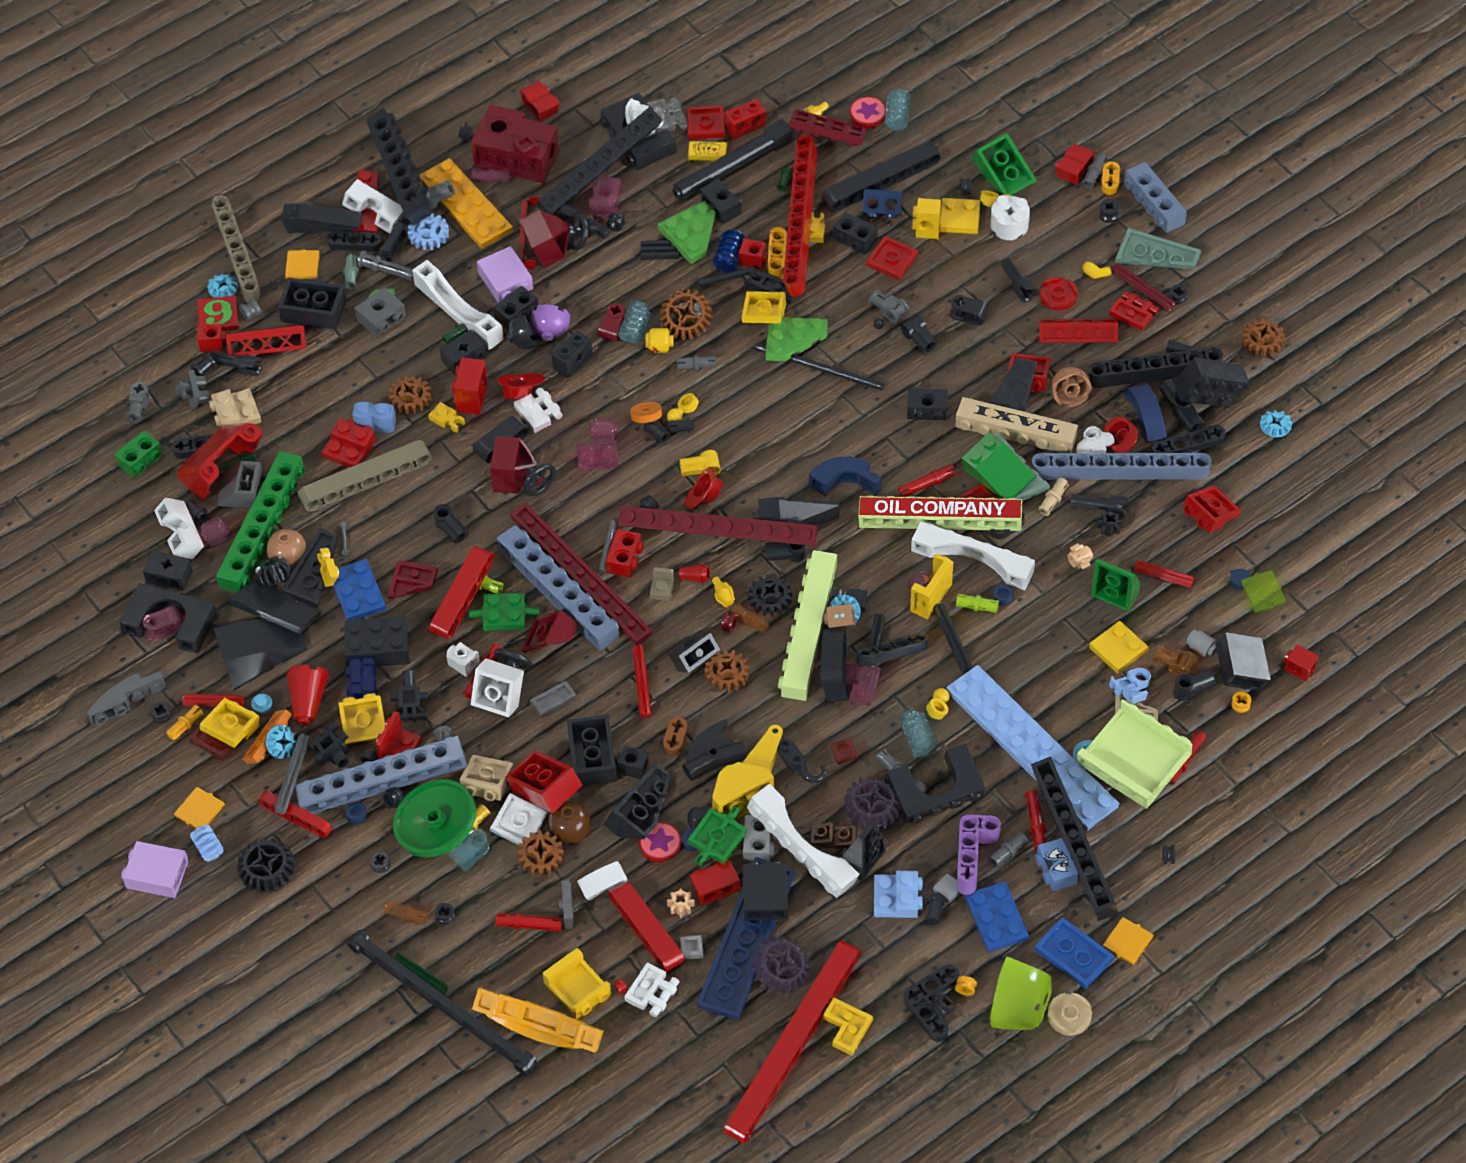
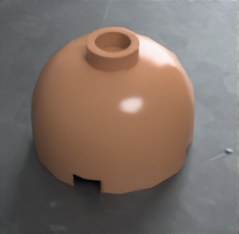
(1071, 386)
(287, 544)

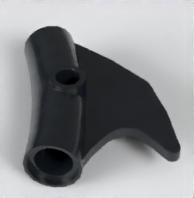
(712, 752)

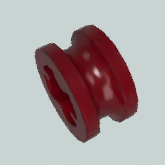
(729, 622)

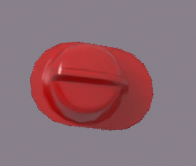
(519, 385)
(1124, 434)
(705, 489)

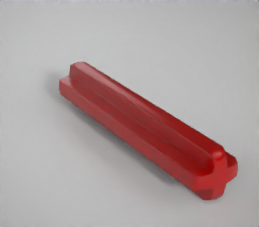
(1164, 573)
(210, 700)

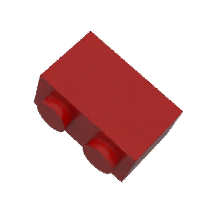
(714, 882)

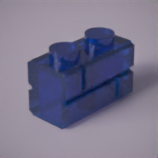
(362, 677)

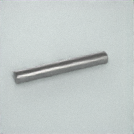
(608, 542)

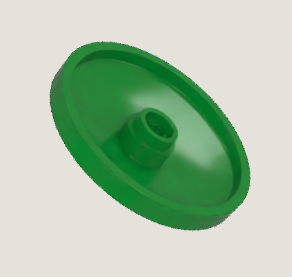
(434, 818)

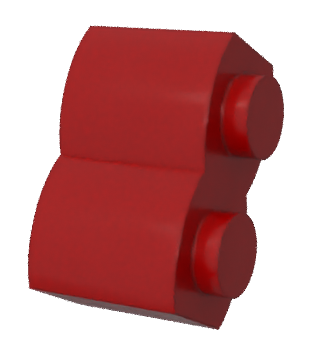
(539, 101)
(1074, 163)

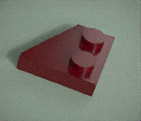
(411, 579)

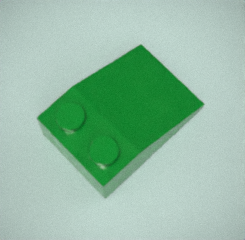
(1003, 166)
(997, 467)
(1114, 585)

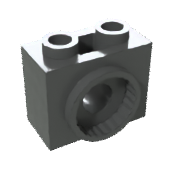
(380, 312)

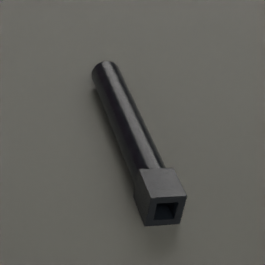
(774, 137)

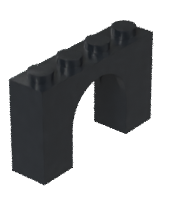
(649, 149)
(149, 600)
(916, 804)

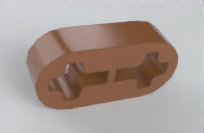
(671, 735)

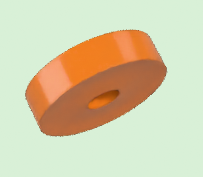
(646, 412)

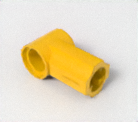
(697, 464)

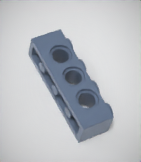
(1155, 197)

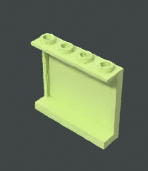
(1135, 754)

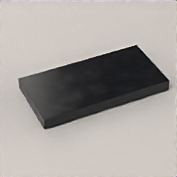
(275, 606)

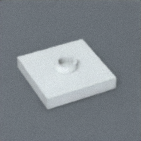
(518, 819)

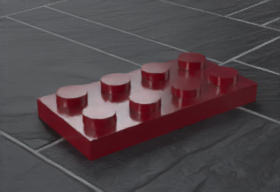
(828, 127)

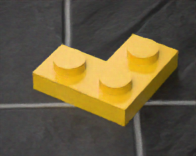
(852, 1023)

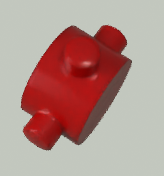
(620, 986)

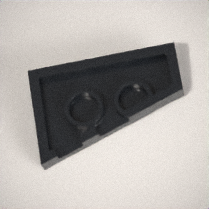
(1016, 385)

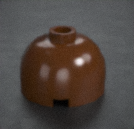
(569, 823)

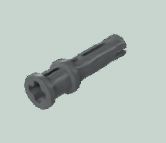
(377, 264)

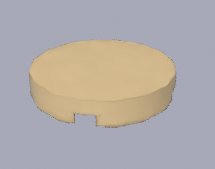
(1069, 1014)

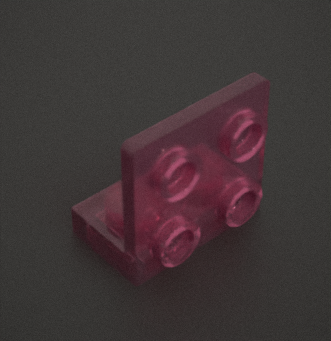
(597, 455)

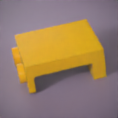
(925, 598)
(576, 984)

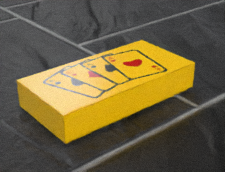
(706, 150)

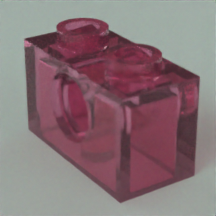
(606, 196)

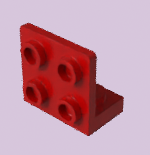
(395, 739)

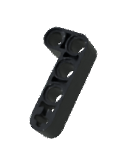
(834, 664)

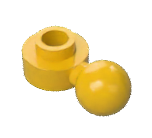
(988, 197)
(686, 404)
(937, 706)

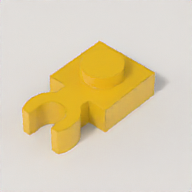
(817, 229)
(444, 416)
(328, 569)

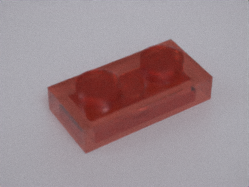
(210, 744)

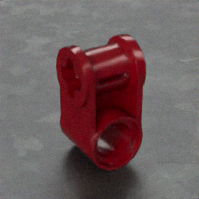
(612, 322)

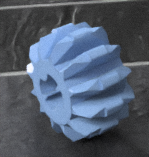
(207, 843)

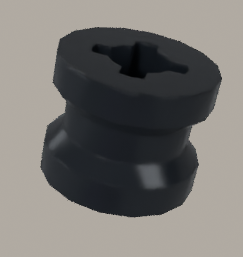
(1109, 210)

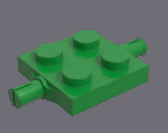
(504, 612)
(717, 835)

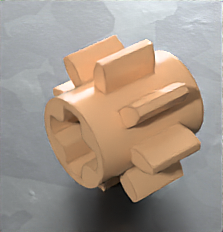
(1080, 556)
(680, 903)

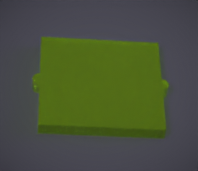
(1263, 591)

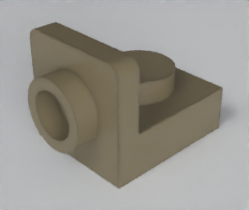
(662, 584)

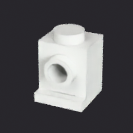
(463, 659)

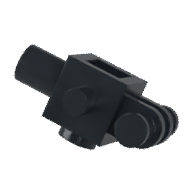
(410, 697)
(331, 745)

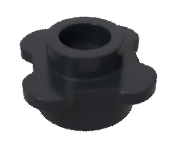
(465, 132)

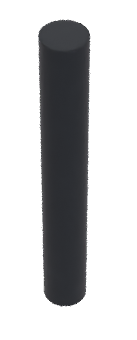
(725, 276)

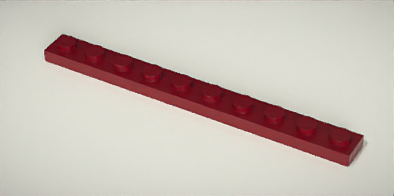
(718, 525)
(579, 571)

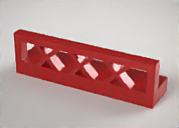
(1077, 330)
(263, 333)

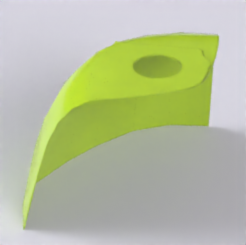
(1017, 994)

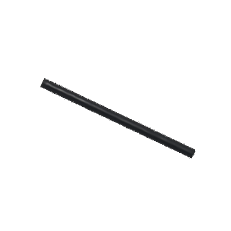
(829, 369)

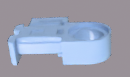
(1130, 685)

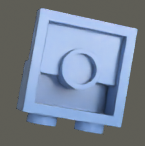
(897, 895)

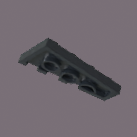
(306, 579)

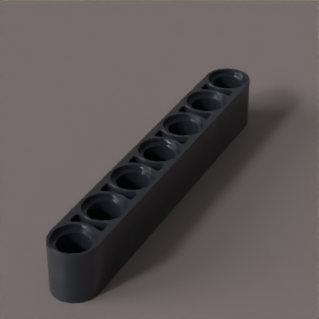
(881, 176)
(1146, 367)

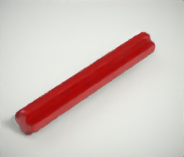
(641, 681)

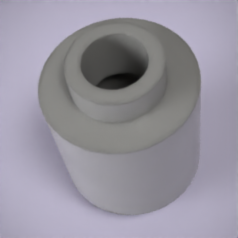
(1202, 643)

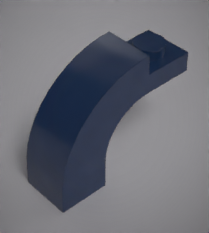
(1147, 411)
(843, 470)

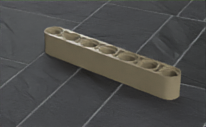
(236, 248)
(364, 475)

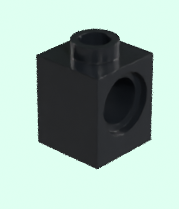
(635, 769)

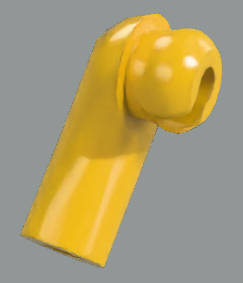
(1096, 272)

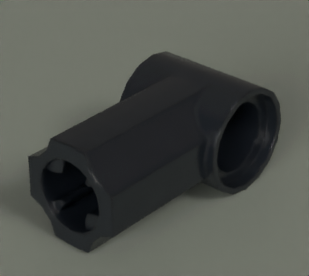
(916, 330)
(449, 524)
(785, 551)
(1188, 684)

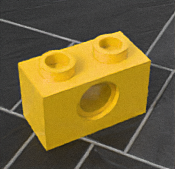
(927, 218)

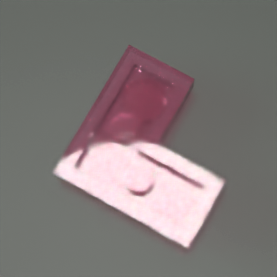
(863, 681)

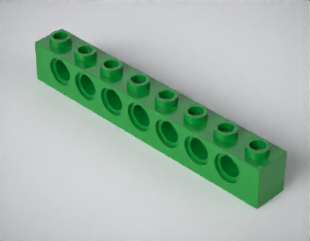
(260, 522)

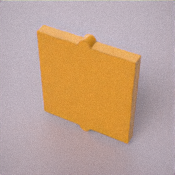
(302, 264)
(199, 808)
(1128, 941)

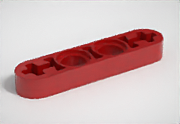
(297, 815)

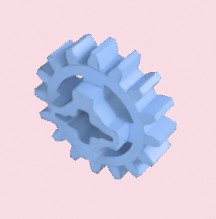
(429, 232)

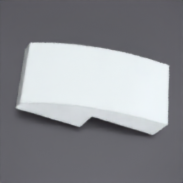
(602, 880)

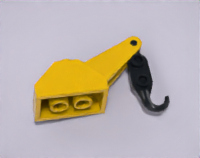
(743, 780)

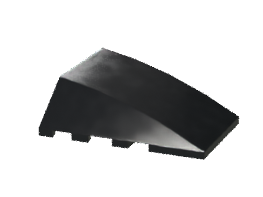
(255, 647)

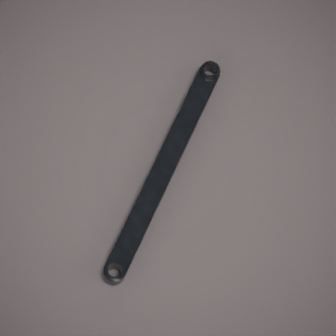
(523, 1062)

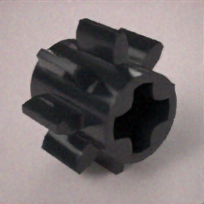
(1110, 523)

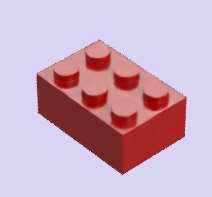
(543, 781)

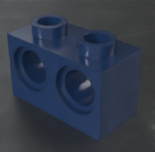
(882, 197)

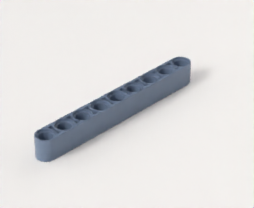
(1121, 466)

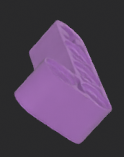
(973, 831)

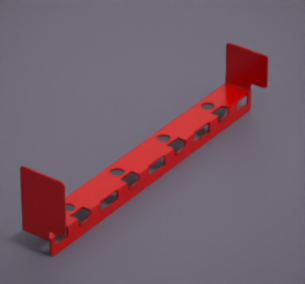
(529, 263)

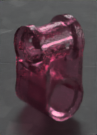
(164, 622)

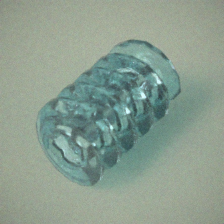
(897, 109)
(634, 322)
(918, 732)

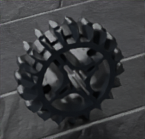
(275, 855)

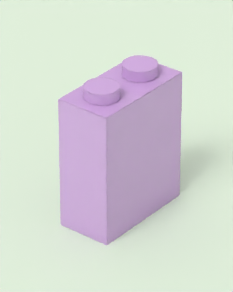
(504, 273)
(155, 869)

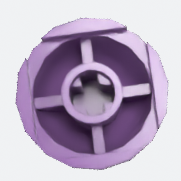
(549, 321)

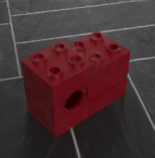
(494, 144)

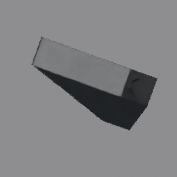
(318, 217)
(797, 511)
(640, 808)
(865, 850)

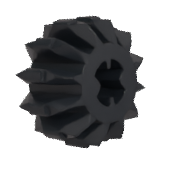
(273, 571)

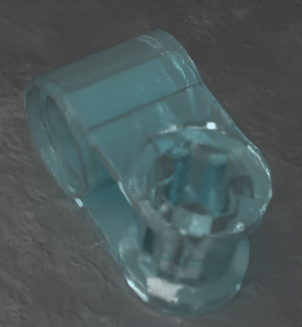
(470, 850)

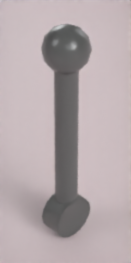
(345, 552)

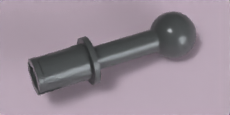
(890, 763)

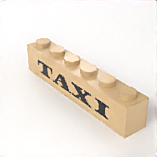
(1016, 425)

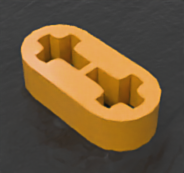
(1106, 177)

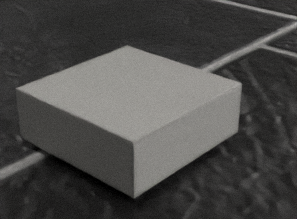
(947, 888)
(691, 947)

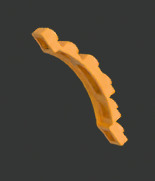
(537, 1021)

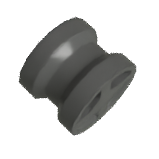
(250, 310)

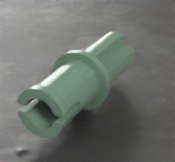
(350, 272)

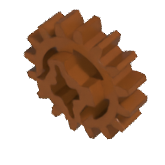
(1263, 337)
(412, 394)
(727, 671)
(531, 859)

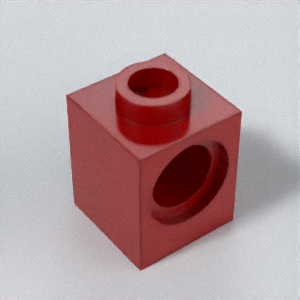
(753, 253)
(210, 337)
(1301, 662)

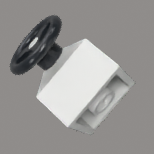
(499, 685)

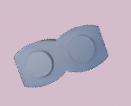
(378, 416)

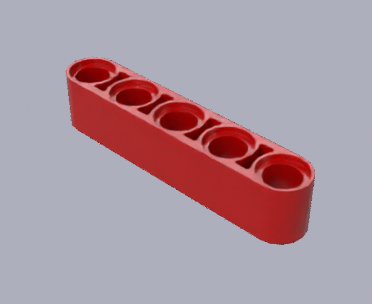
(461, 592)
(646, 926)

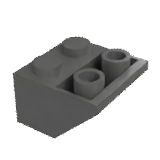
(240, 484)

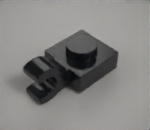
(859, 595)

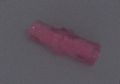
(490, 175)

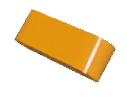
(777, 252)

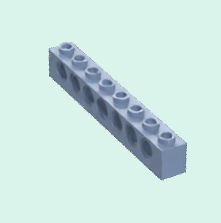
(534, 564)
(392, 776)

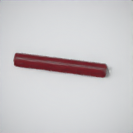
(1143, 287)

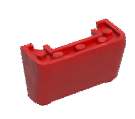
(199, 469)

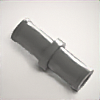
(1094, 170)
(696, 362)
(1008, 849)

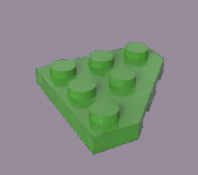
(690, 231)
(793, 336)

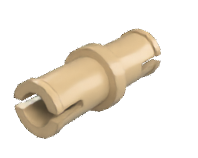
(1053, 496)

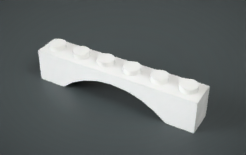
(436, 287)
(1013, 568)
(831, 871)

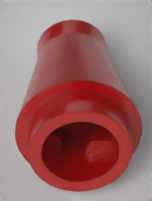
(696, 573)

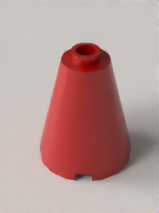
(306, 691)

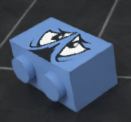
(1056, 864)

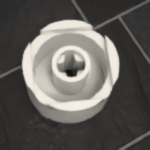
(1010, 217)

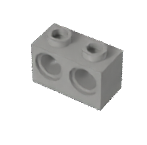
(756, 839)

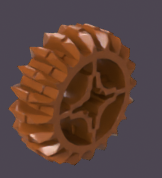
(672, 307)

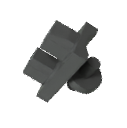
(190, 390)

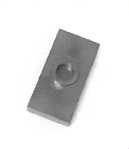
(553, 699)
(566, 905)

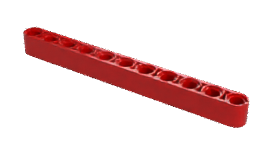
(800, 215)
(792, 1042)

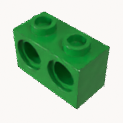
(138, 454)

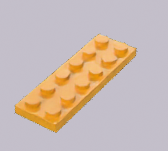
(468, 205)

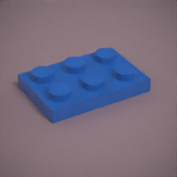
(358, 591)
(996, 917)
(1074, 953)

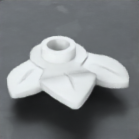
(1095, 441)

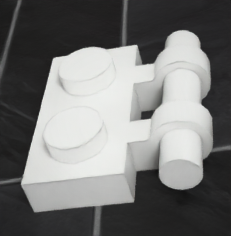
(532, 412)
(646, 985)

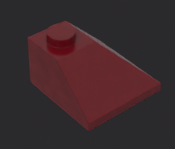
(550, 631)

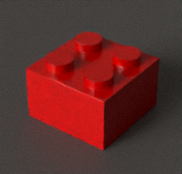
(470, 386)

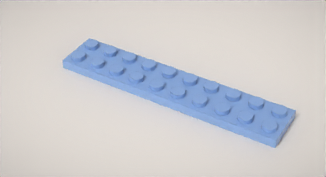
(1029, 742)

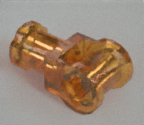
(1176, 660)

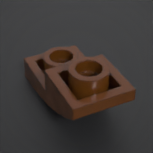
(829, 836)

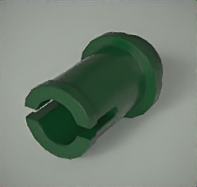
(785, 179)
(454, 333)

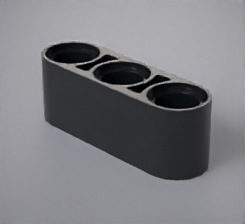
(508, 428)

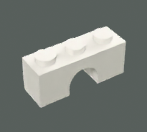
(362, 197)
(185, 540)

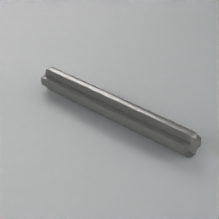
(292, 774)

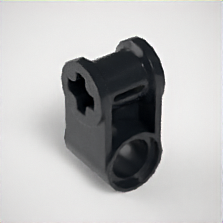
(970, 310)

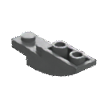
(117, 699)

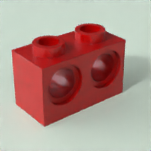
(745, 119)
(621, 552)

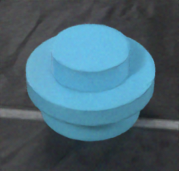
(261, 703)

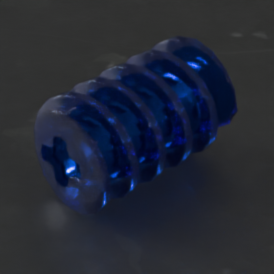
(728, 250)

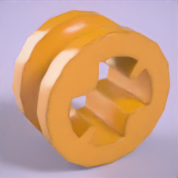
(1241, 696)
(965, 985)

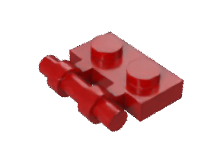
(1131, 314)

